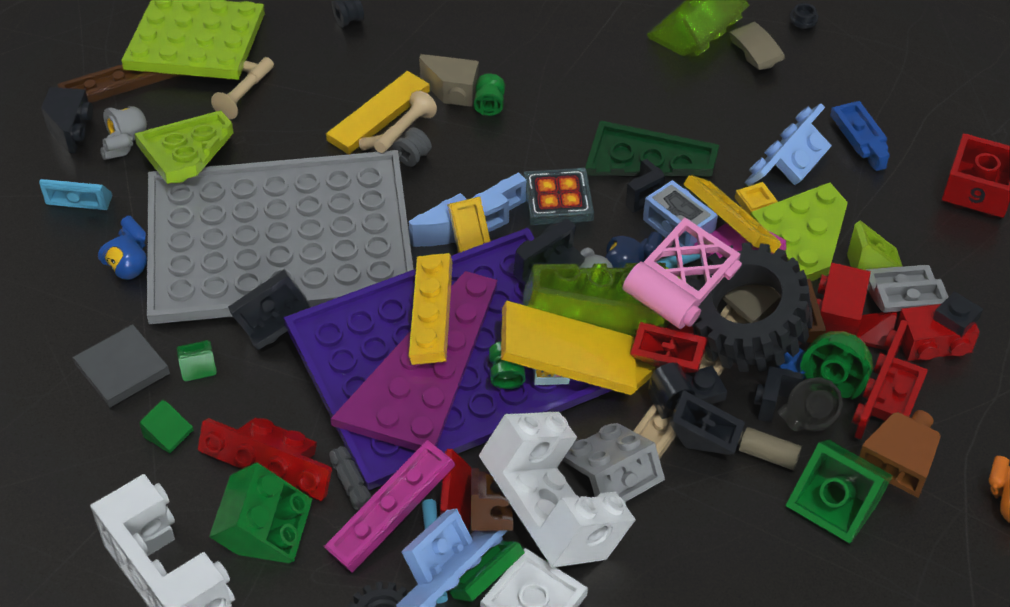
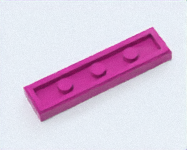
(389, 506)

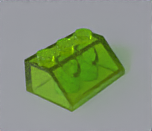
(696, 24)

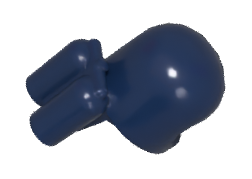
(628, 250)

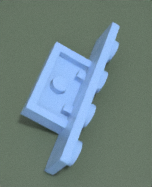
(796, 152)
(443, 556)

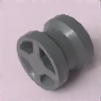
(412, 146)

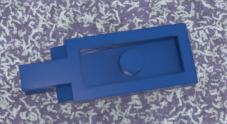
(862, 133)

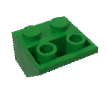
(261, 515)

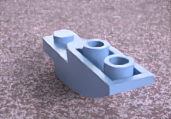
(435, 225)

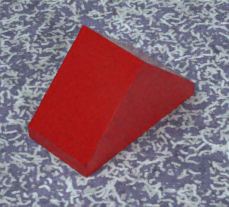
(664, 345)

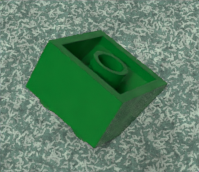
(838, 490)

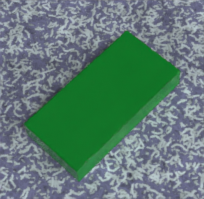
(493, 565)

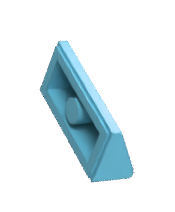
(75, 194)

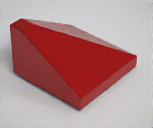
(876, 327)

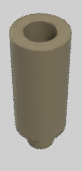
(769, 448)

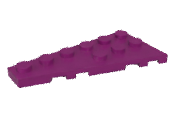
(410, 401)

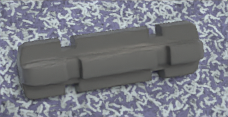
(349, 477)

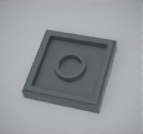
(121, 365)

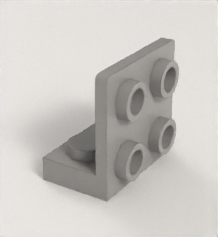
(617, 461)

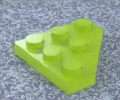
(185, 146)
(809, 226)

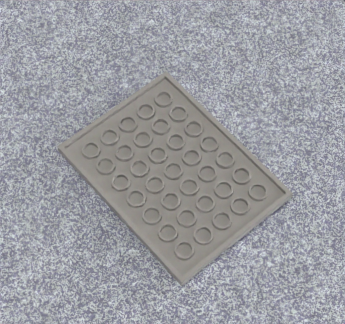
(237, 225)

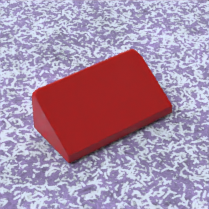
(457, 488)

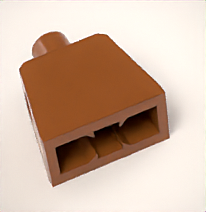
(904, 449)

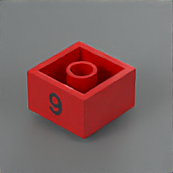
(980, 176)

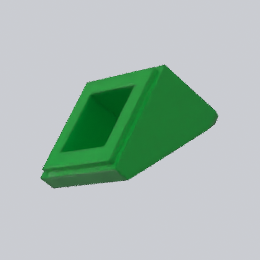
(196, 360)
(165, 427)

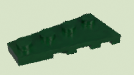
(621, 148)

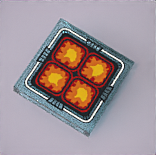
(558, 196)

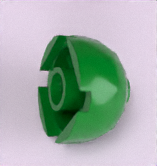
(840, 359)

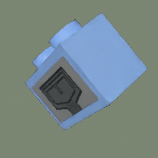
(670, 205)

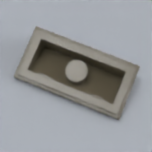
(753, 301)

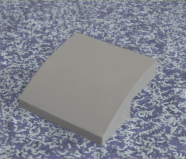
(905, 287)

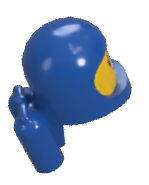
(126, 252)

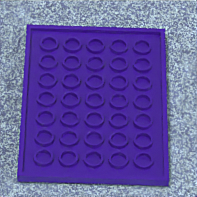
(357, 331)

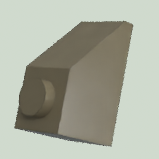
(450, 78)

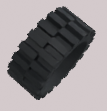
(763, 339)

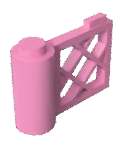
(661, 287)

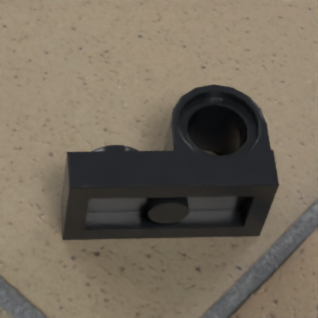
(670, 381)

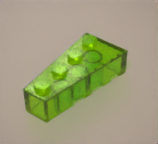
(588, 296)

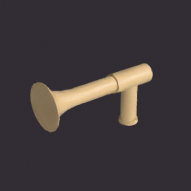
(228, 102)
(421, 105)

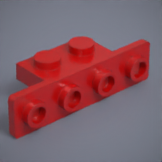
(895, 386)
(275, 448)

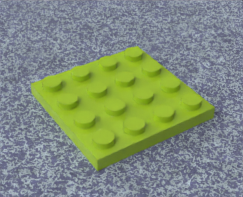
(194, 38)

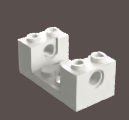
(524, 465)
(138, 523)

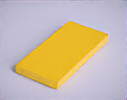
(567, 348)

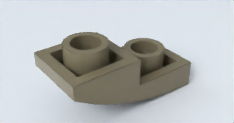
(758, 46)

